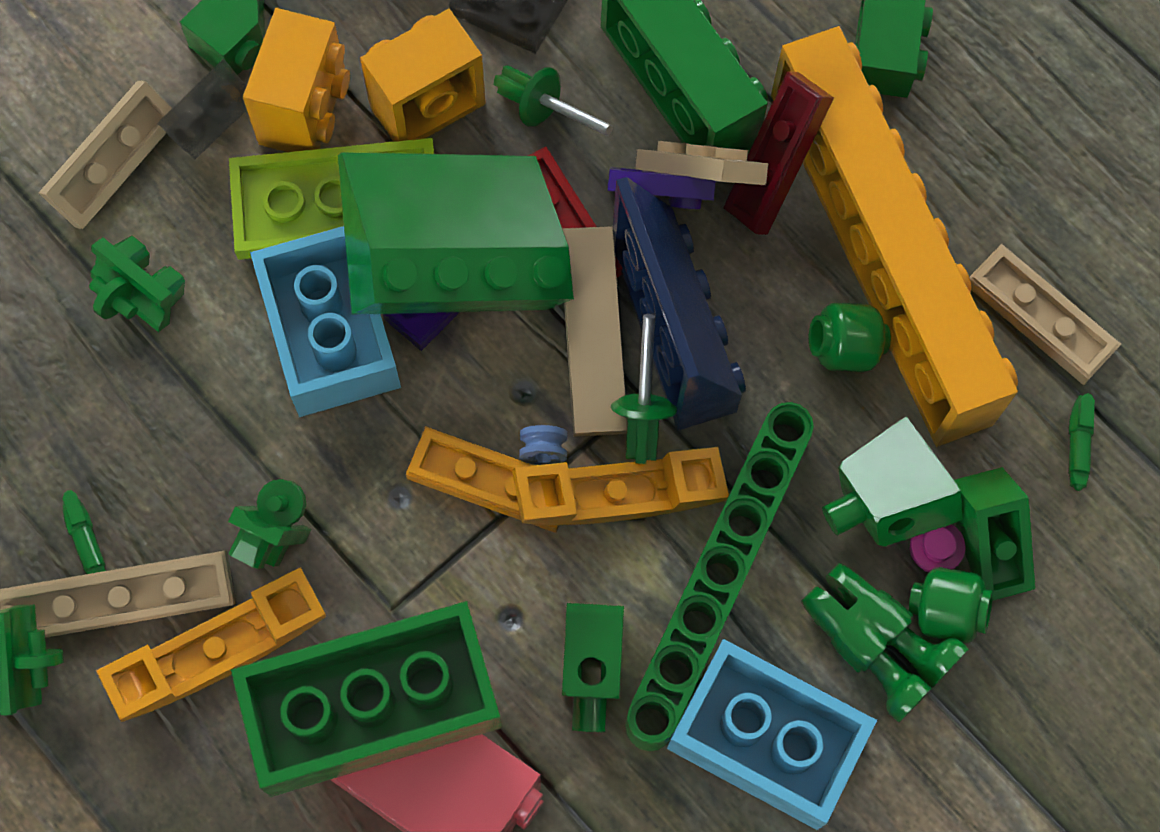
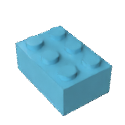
(321, 345)
(772, 735)

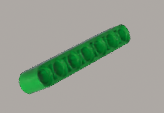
(727, 548)

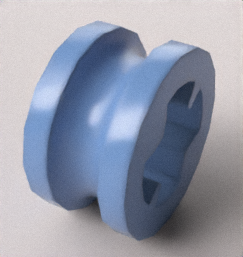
(543, 444)

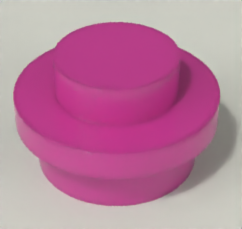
(938, 548)

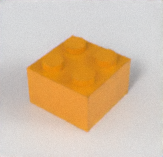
(424, 78)
(296, 82)

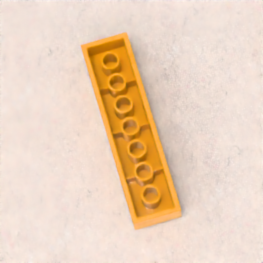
(899, 247)

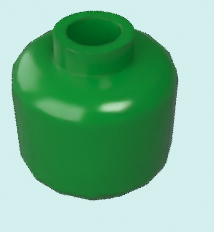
(849, 337)
(951, 604)

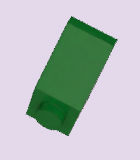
(226, 31)
(997, 532)

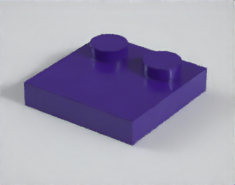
(682, 190)

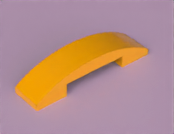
(621, 490)
(210, 650)

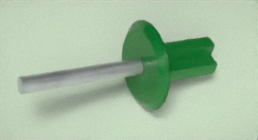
(540, 96)
(644, 409)

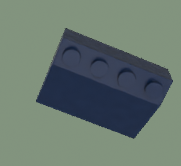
(664, 283)

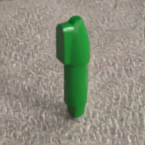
(1081, 432)
(80, 528)

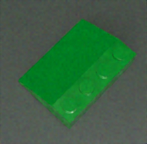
(451, 234)

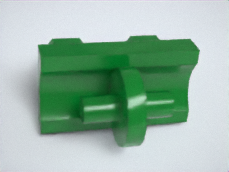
(130, 290)
(267, 527)
(23, 659)

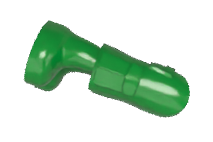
(869, 627)

